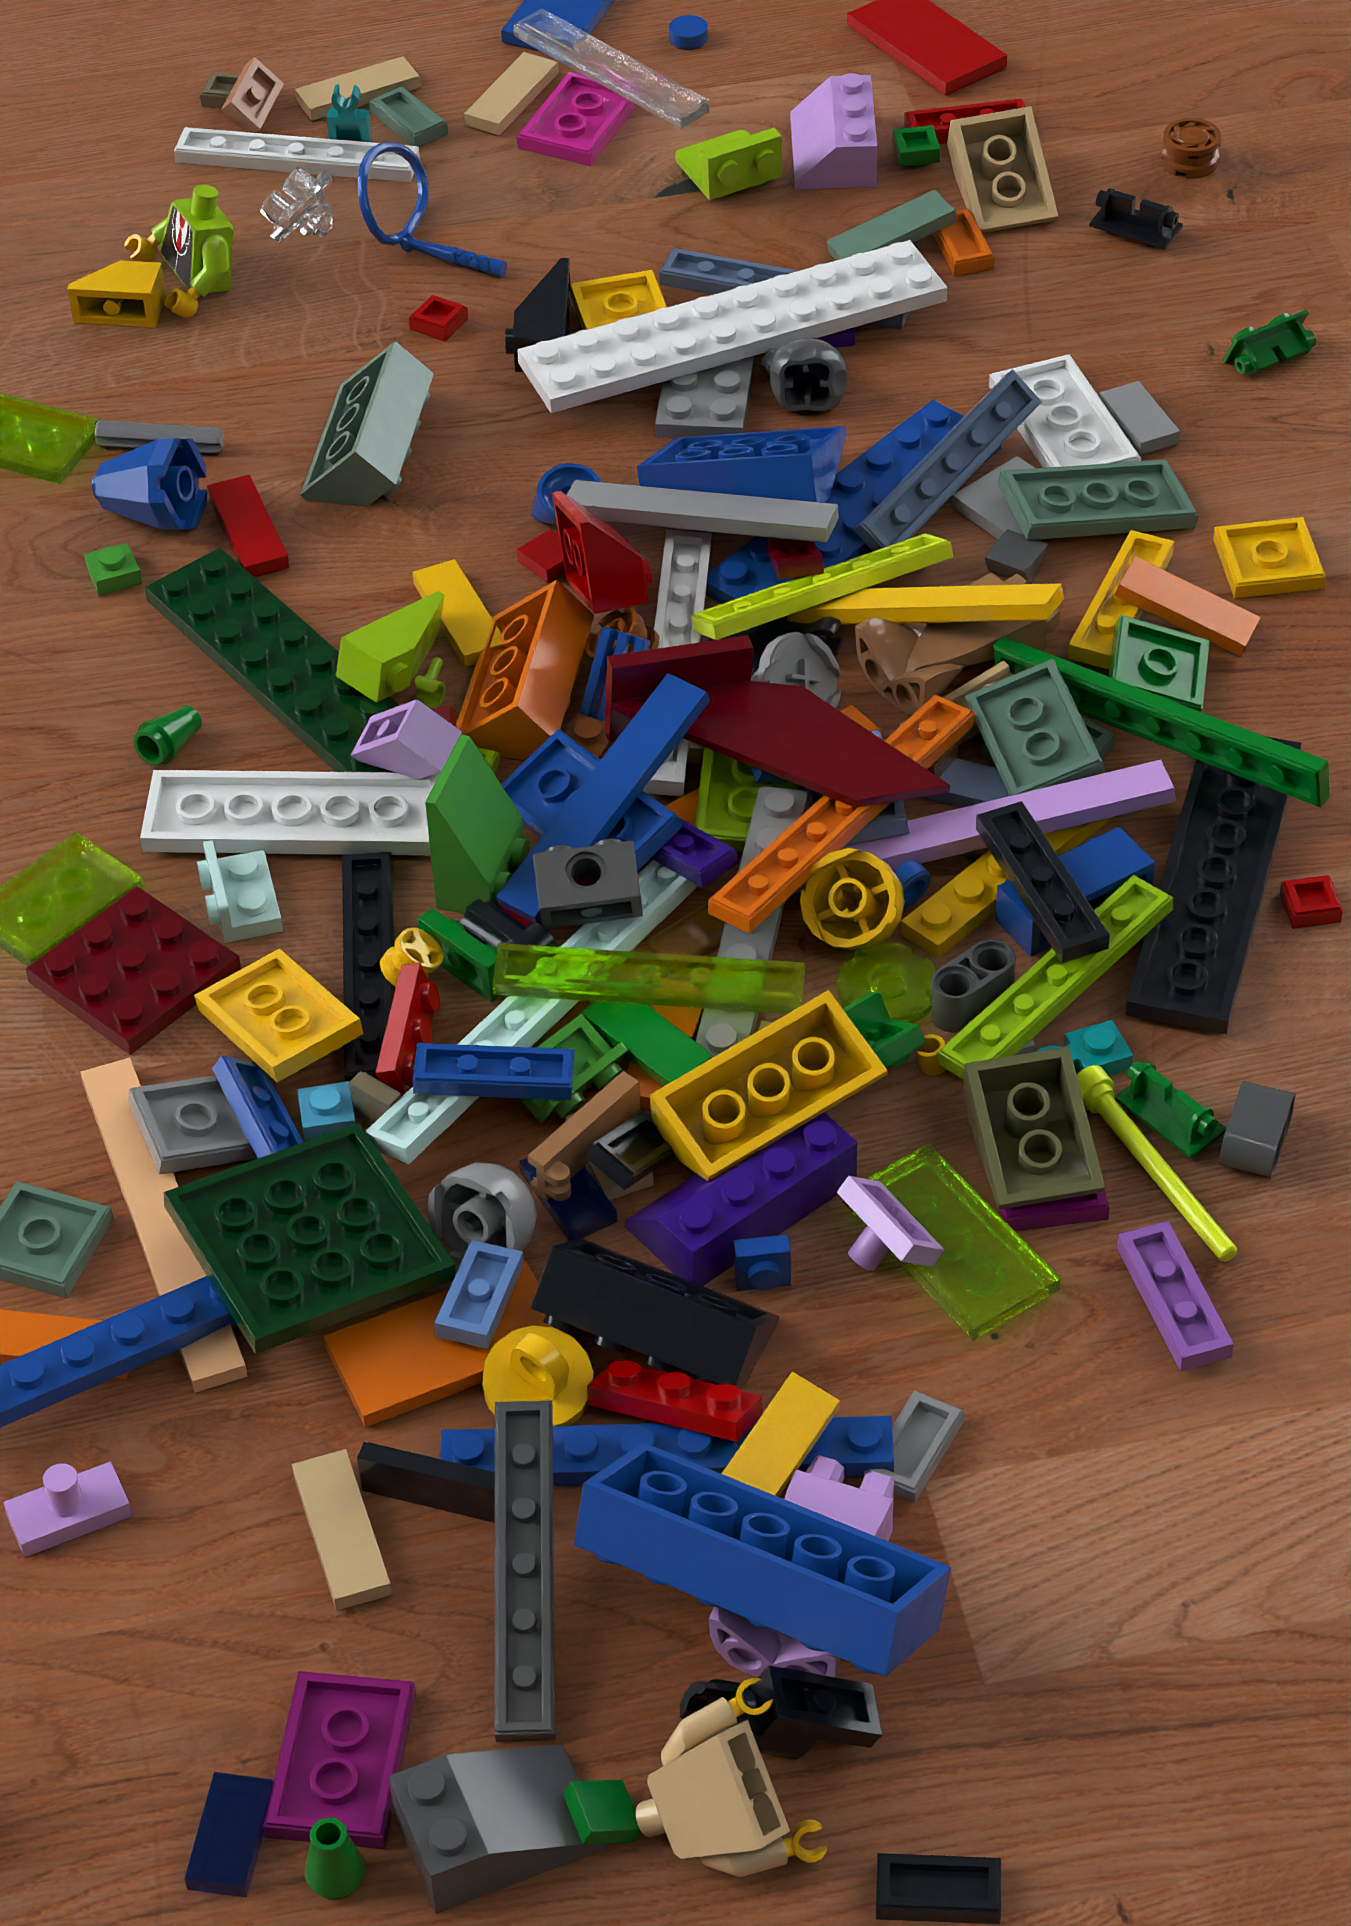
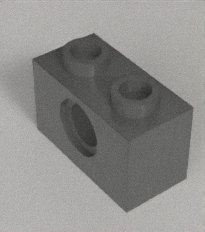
(610, 898)

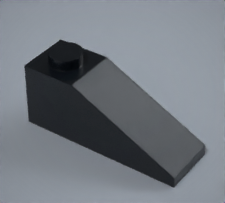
(543, 312)

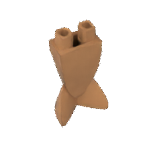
(916, 665)

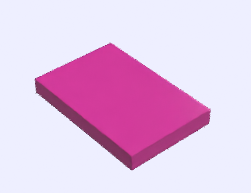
(575, 121)

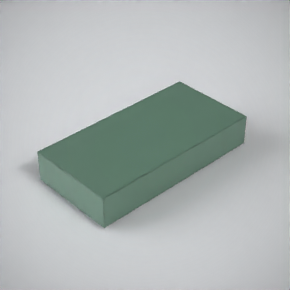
(408, 117)

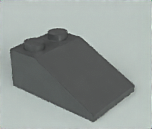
(487, 1820)

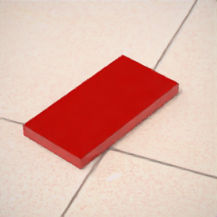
(928, 42)

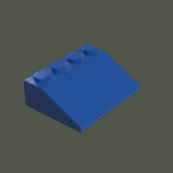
(756, 464)

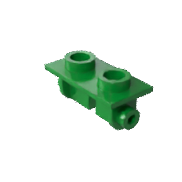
(1255, 347)
(1169, 1111)

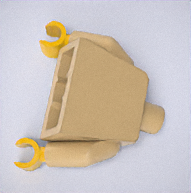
(719, 1796)

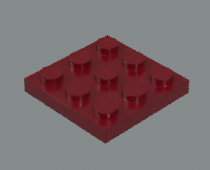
(132, 969)

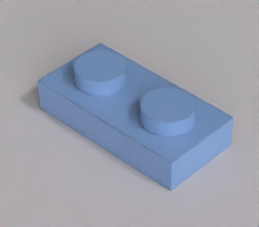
(479, 1294)

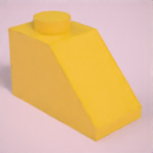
(119, 295)

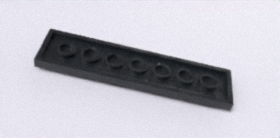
(1217, 885)

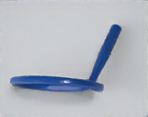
(405, 237)

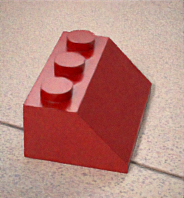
(598, 559)

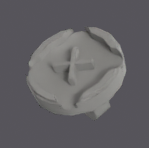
(801, 662)

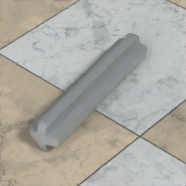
(137, 434)

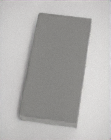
(1140, 417)
(920, 1441)

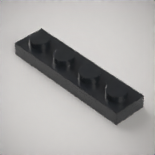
(1042, 882)

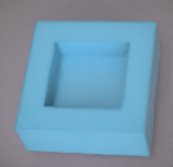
(325, 1109)

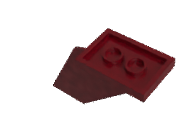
(768, 724)

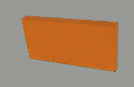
(401, 1365)

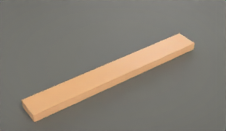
(217, 1356)

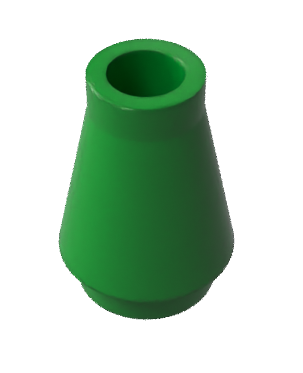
(166, 735)
(333, 1861)

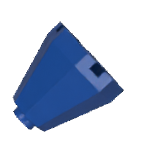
(155, 484)

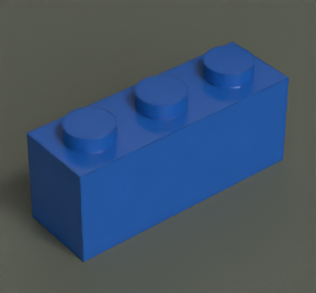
(1097, 869)

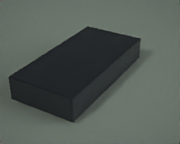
(630, 1151)
(938, 1888)

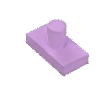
(887, 1227)
(67, 1507)

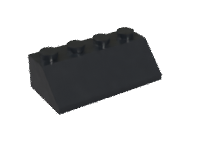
(652, 1313)

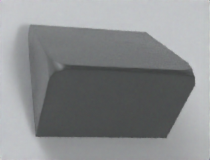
(1016, 555)

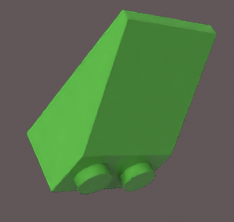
(472, 831)

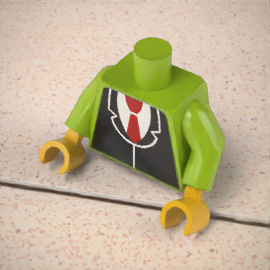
(195, 244)

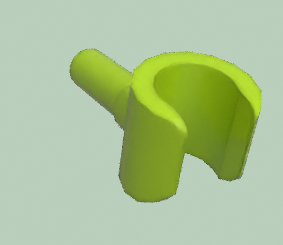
(430, 689)

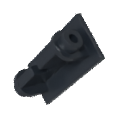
(1152, 224)

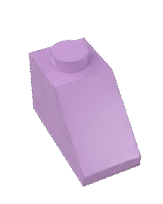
(407, 740)

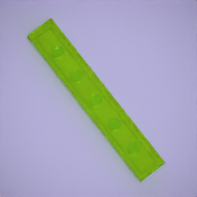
(648, 978)

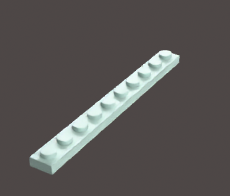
(521, 1021)

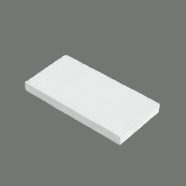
(1071, 421)

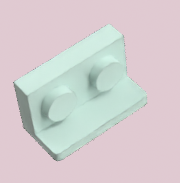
(241, 895)

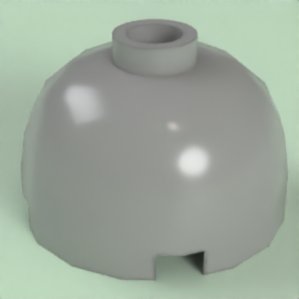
(482, 1205)

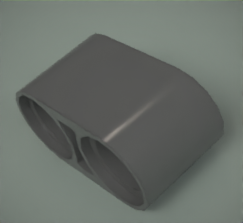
(971, 983)
(1257, 1129)

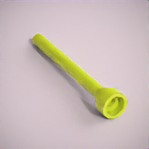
(1099, 1097)

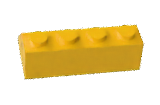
(764, 1087)

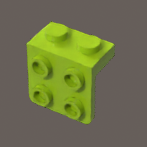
(732, 161)

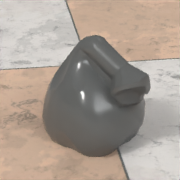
(806, 375)

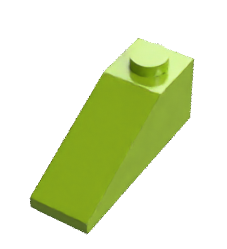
(390, 650)

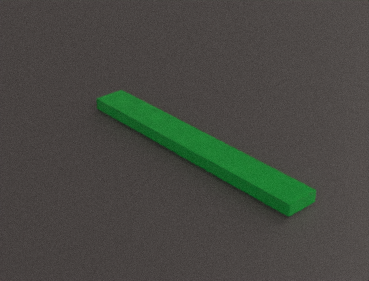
(1181, 727)

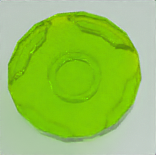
(895, 974)

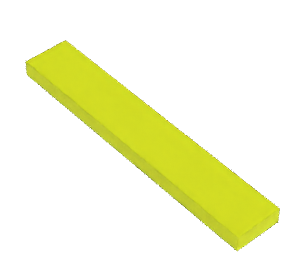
(819, 588)

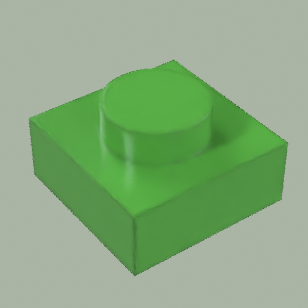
(112, 568)

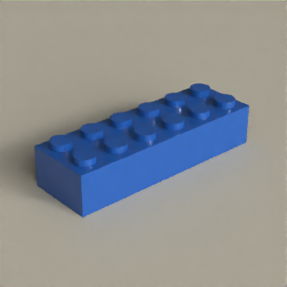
(762, 1558)

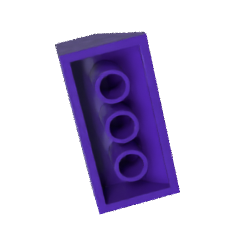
(760, 1197)

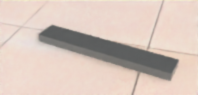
(524, 1572)

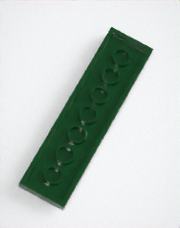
(268, 654)

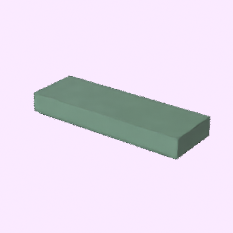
(904, 223)

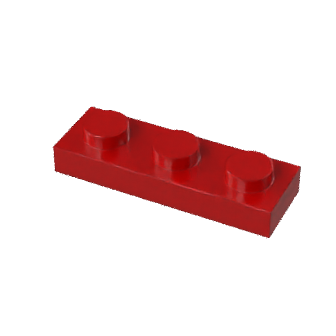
(407, 1025)
(675, 1400)

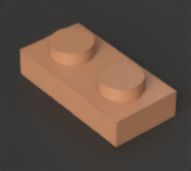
(252, 96)

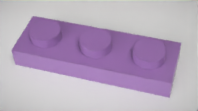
(1174, 1296)

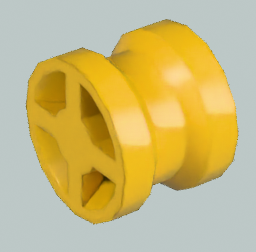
(411, 947)

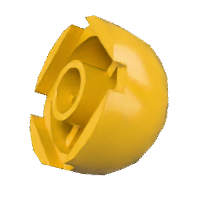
(852, 900)

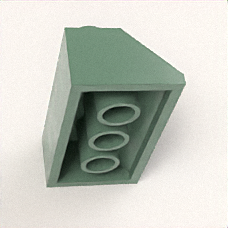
(369, 430)

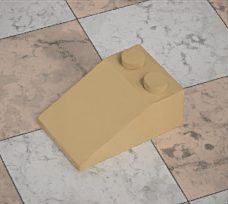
(1001, 169)

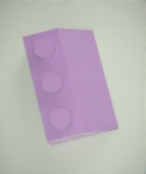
(835, 135)

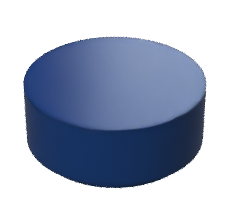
(688, 32)
(914, 881)

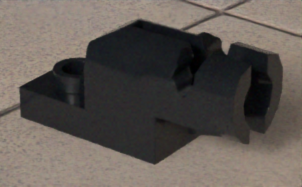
(802, 1709)

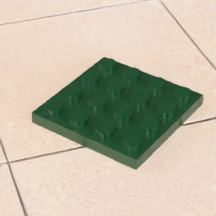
(308, 1237)

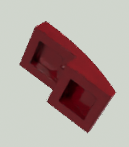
(793, 557)

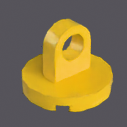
(539, 1366)

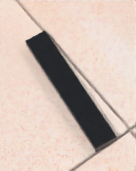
(366, 937)

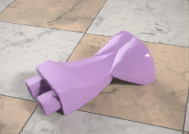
(823, 1492)

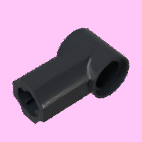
(495, 926)

